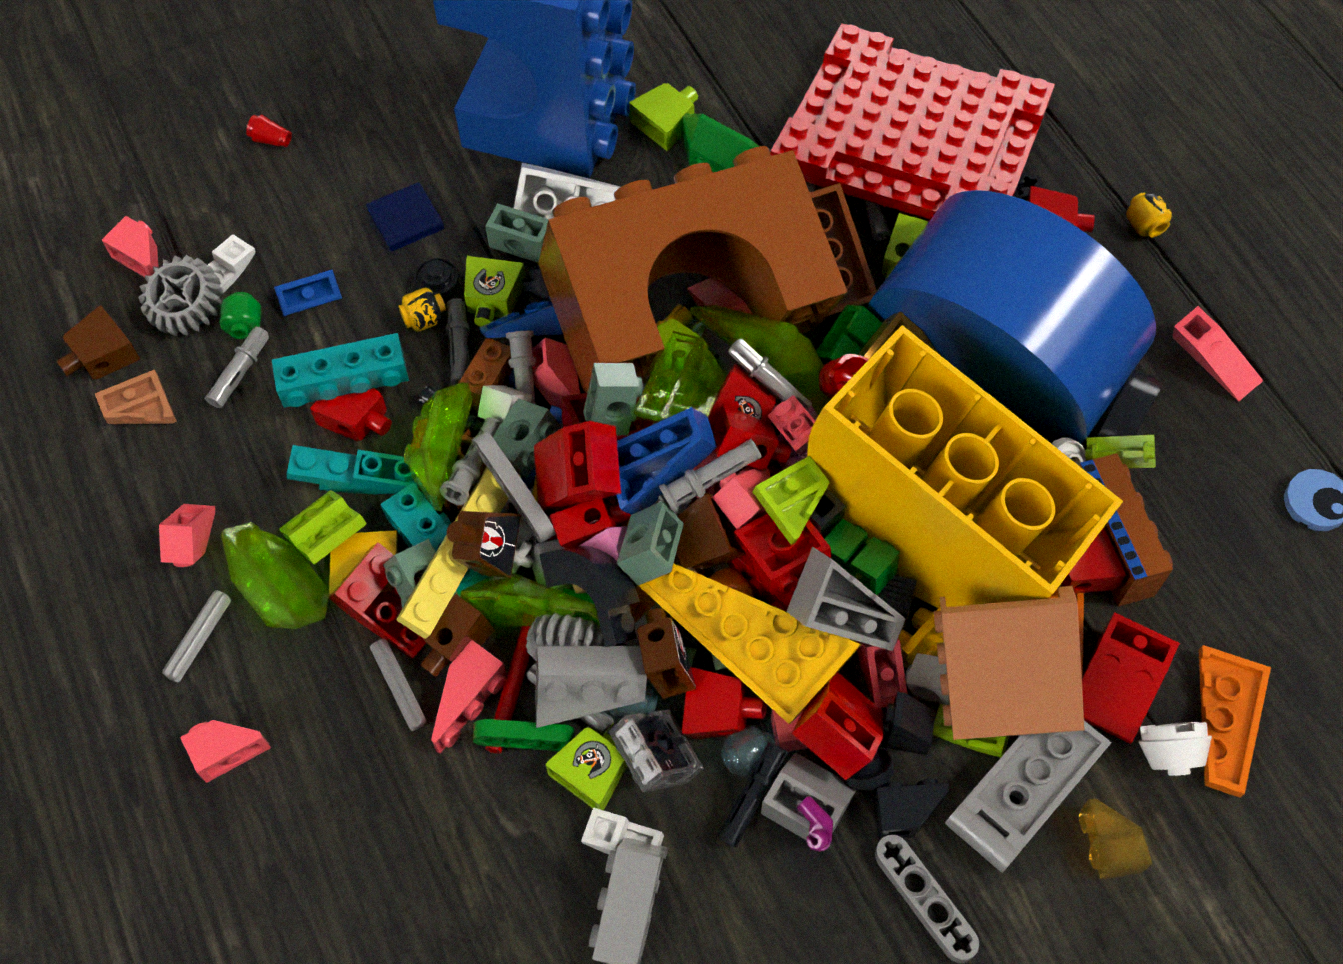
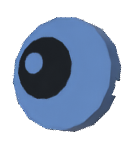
(1315, 499)

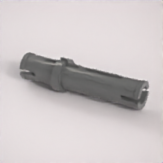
(458, 333)

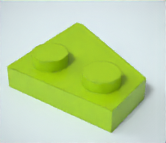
(792, 496)

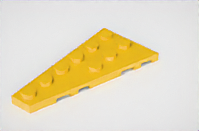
(753, 639)

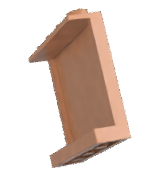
(1011, 667)

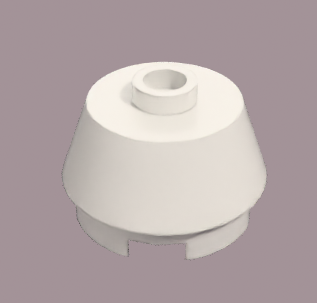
(1176, 746)

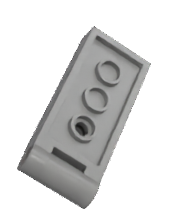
(1040, 775)

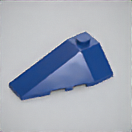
(537, 317)

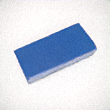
(308, 292)

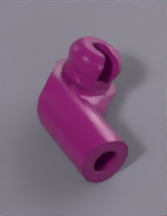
(820, 824)

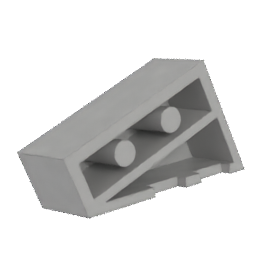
(841, 605)
(586, 681)
(627, 902)

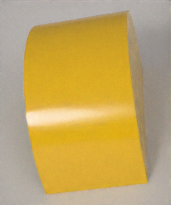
(954, 480)

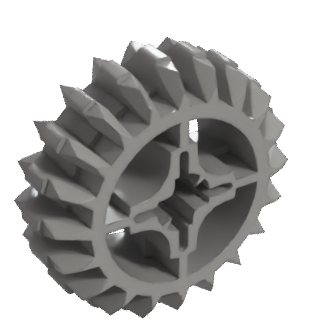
(167, 309)
(562, 631)

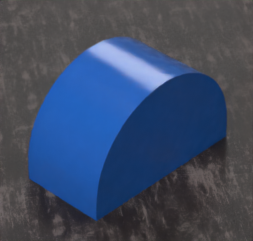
(1023, 308)

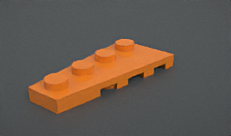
(1232, 707)

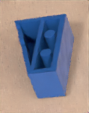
(661, 456)

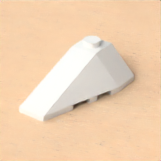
(543, 189)

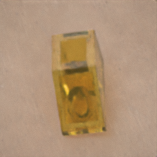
(1115, 841)

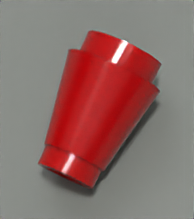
(267, 131)

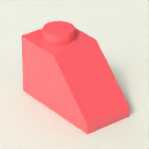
(133, 246)
(186, 534)
(882, 672)
(221, 747)

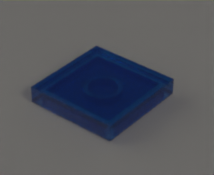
(405, 216)

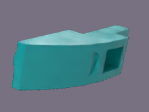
(349, 473)

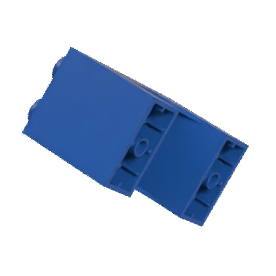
(544, 79)

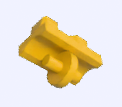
(924, 640)

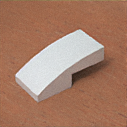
(231, 260)
(608, 830)

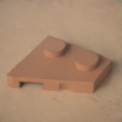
(136, 402)

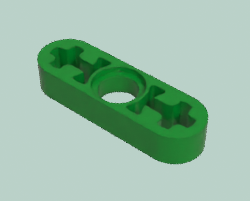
(521, 734)

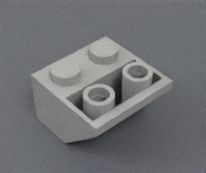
(795, 783)

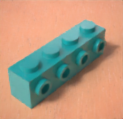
(339, 370)
(417, 521)

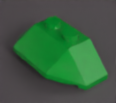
(712, 142)

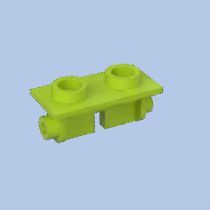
(1133, 450)

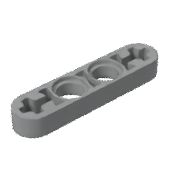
(513, 486)
(929, 895)

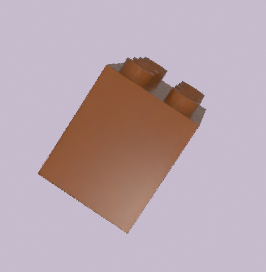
(736, 225)

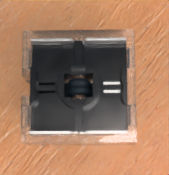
(655, 750)

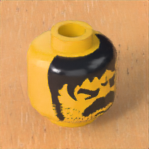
(1149, 214)
(422, 309)

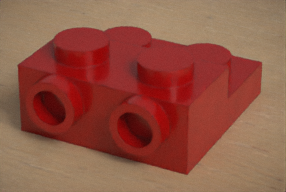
(773, 557)

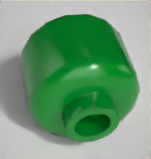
(240, 314)

